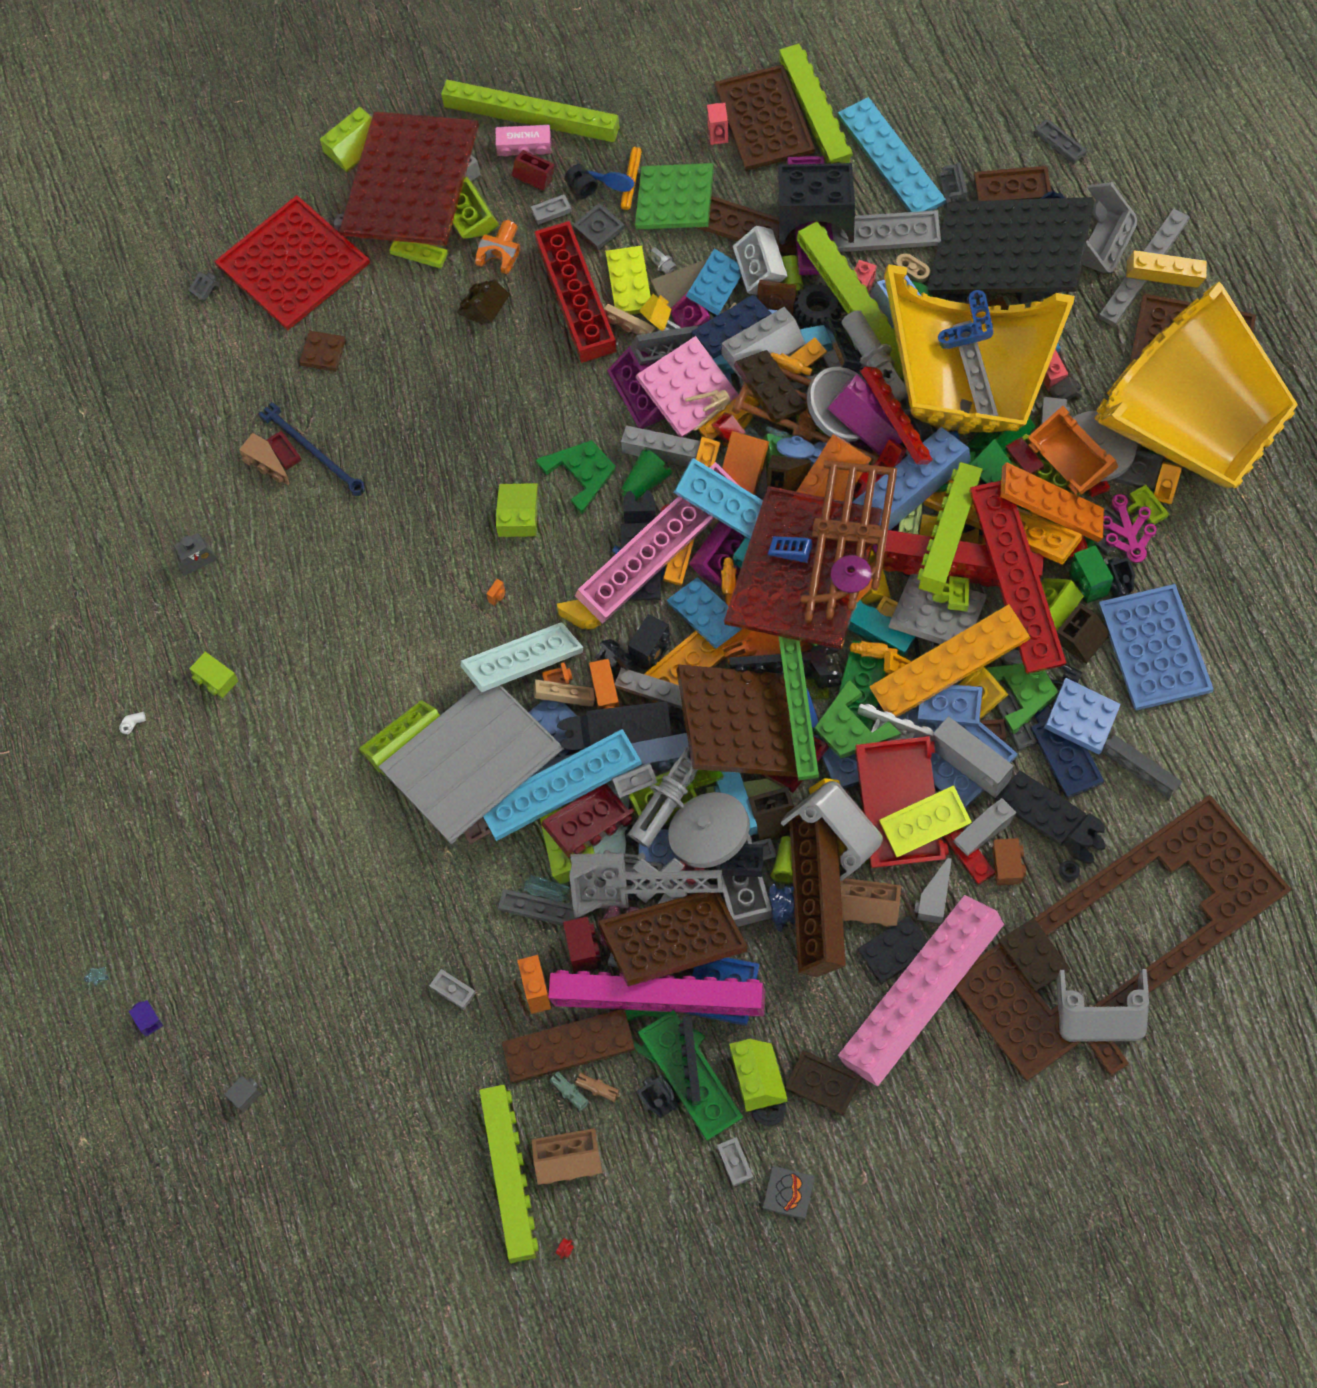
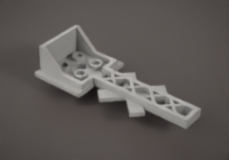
(593, 894)

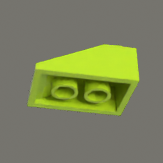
(517, 510)

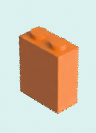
(603, 684)
(534, 984)

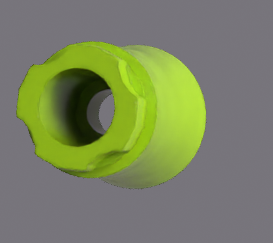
(791, 266)
(783, 864)

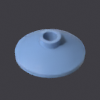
(795, 447)

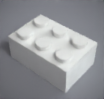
(759, 258)

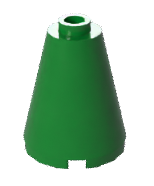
(645, 474)

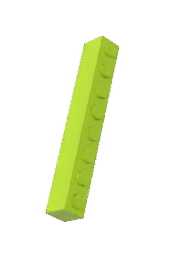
(814, 105)
(949, 530)
(507, 1173)

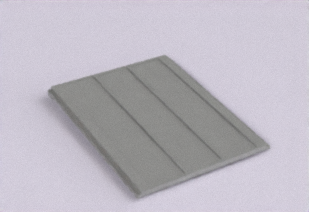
(470, 759)

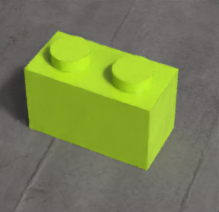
(213, 675)

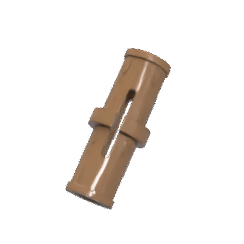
(597, 1087)

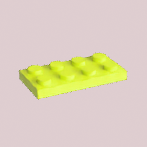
(628, 278)
(925, 821)

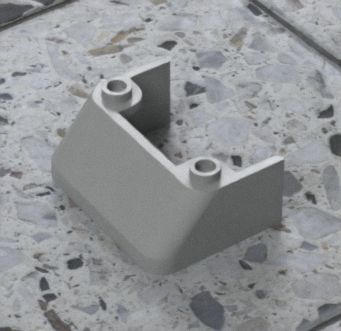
(1112, 231)
(846, 821)
(1102, 1023)

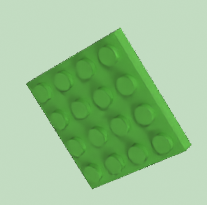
(674, 196)

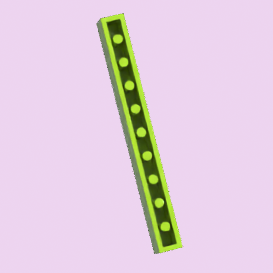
(530, 110)
(846, 286)

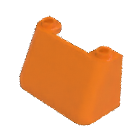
(1072, 451)

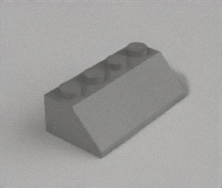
(774, 333)

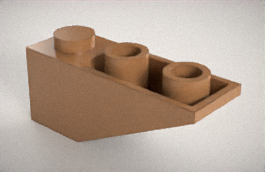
(260, 454)

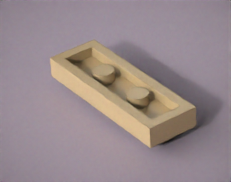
(627, 321)
(564, 693)

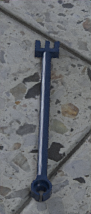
(273, 415)

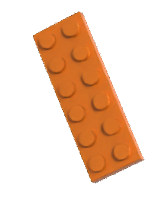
(1052, 502)

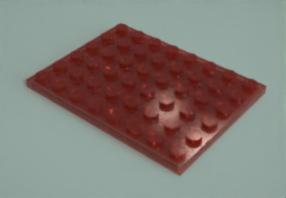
(409, 178)
(772, 587)

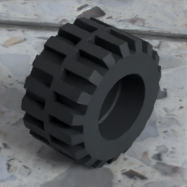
(813, 296)

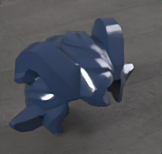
(782, 906)

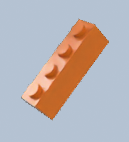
(835, 450)

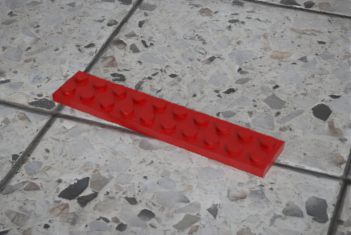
(1017, 576)

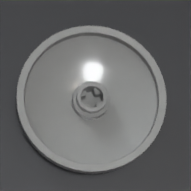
(820, 395)
(1118, 446)
(709, 830)

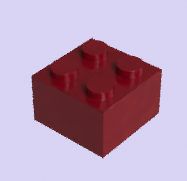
(580, 939)

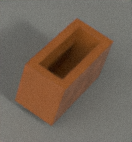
(1007, 861)

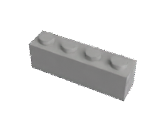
(667, 447)

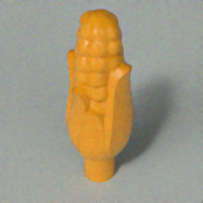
(791, 364)
(728, 579)
(871, 649)

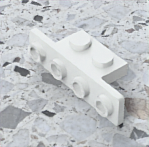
(904, 726)

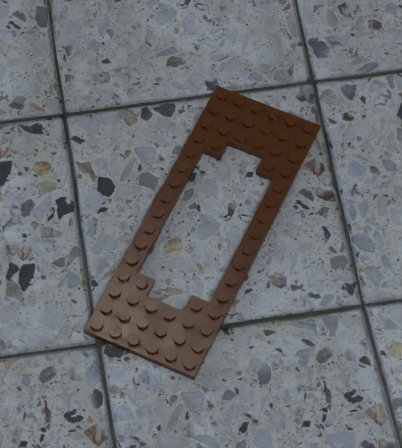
(1219, 855)

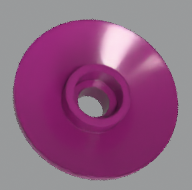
(853, 581)

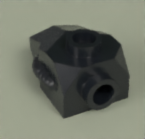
(1122, 576)
(658, 1095)

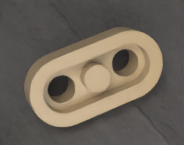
(914, 267)

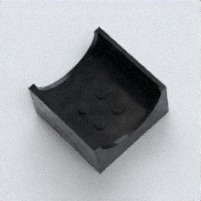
(816, 194)

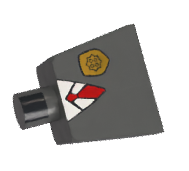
(193, 553)

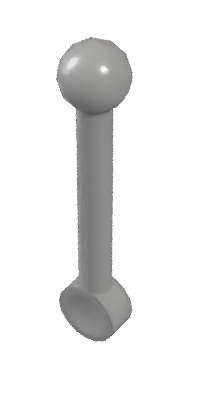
(639, 856)

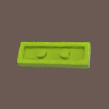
(420, 253)

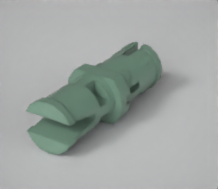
(569, 1091)

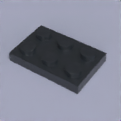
(893, 949)

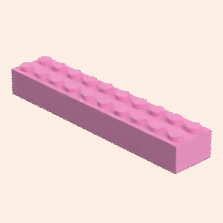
(644, 556)
(921, 990)

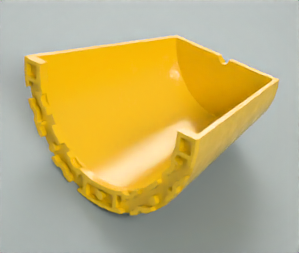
(1012, 358)
(1202, 393)

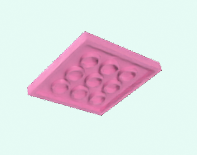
(681, 375)

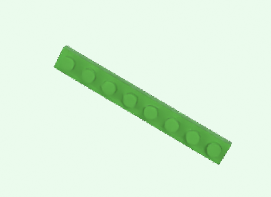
(798, 709)

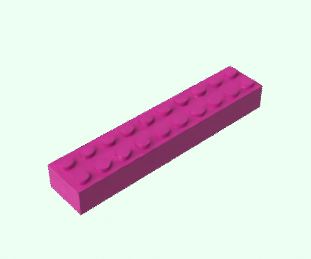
(658, 994)

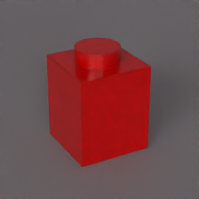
(725, 425)

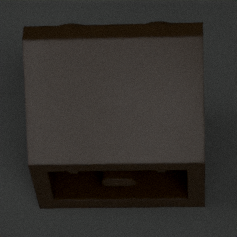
(483, 302)
(787, 472)
(1082, 633)
(769, 812)

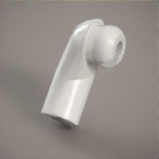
(130, 721)

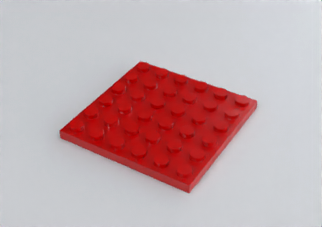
(292, 262)

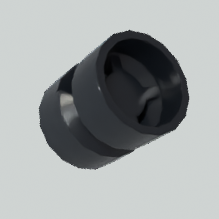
(581, 181)

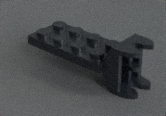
(636, 518)
(814, 664)
(638, 722)
(1054, 816)

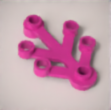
(1129, 531)

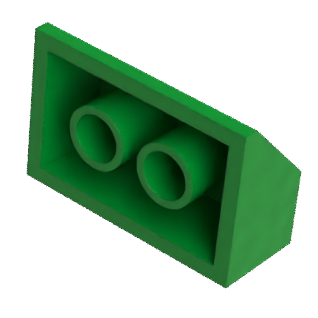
(1003, 438)

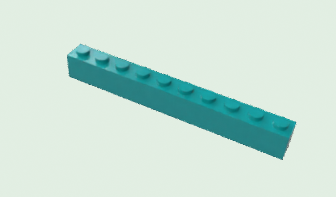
(864, 621)

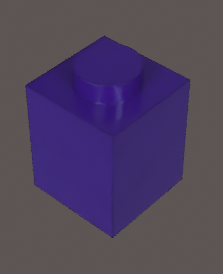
(145, 1018)

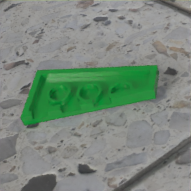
(991, 462)

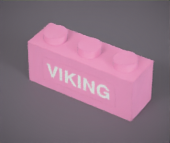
(518, 138)

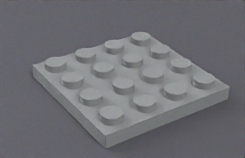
(932, 620)

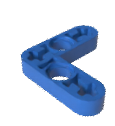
(974, 328)

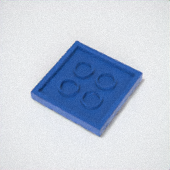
(725, 969)

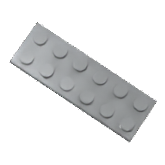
(890, 231)

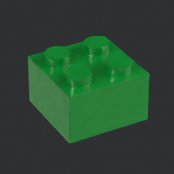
(1090, 574)

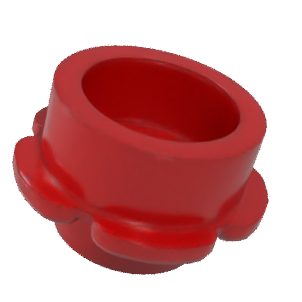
(565, 1248)

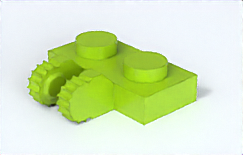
(1145, 498)
(956, 594)

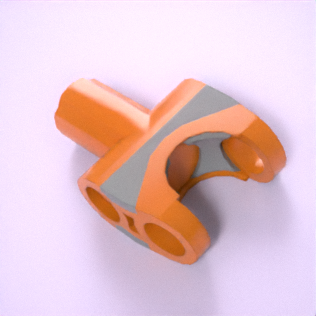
(499, 247)

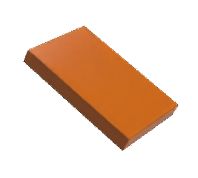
(745, 460)

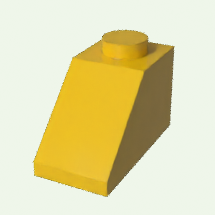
(657, 311)
(577, 614)

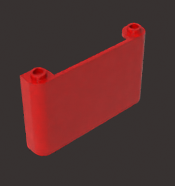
(891, 779)

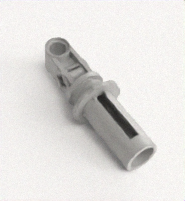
(873, 352)
(671, 791)

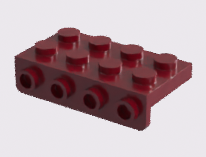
(587, 820)

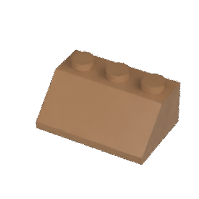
(870, 901)
(566, 1156)

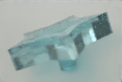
(776, 432)
(96, 976)

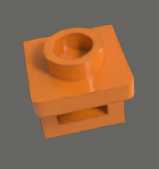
(558, 675)

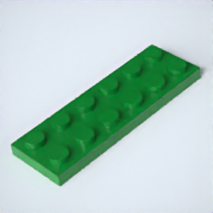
(863, 673)
(716, 1108)

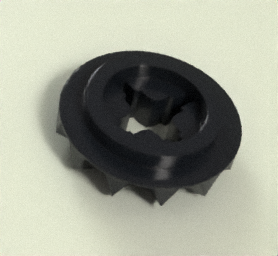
(775, 1116)

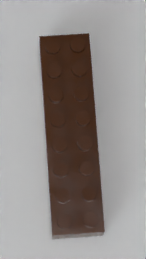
(817, 897)

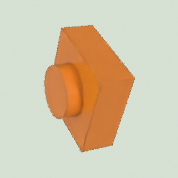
(496, 592)

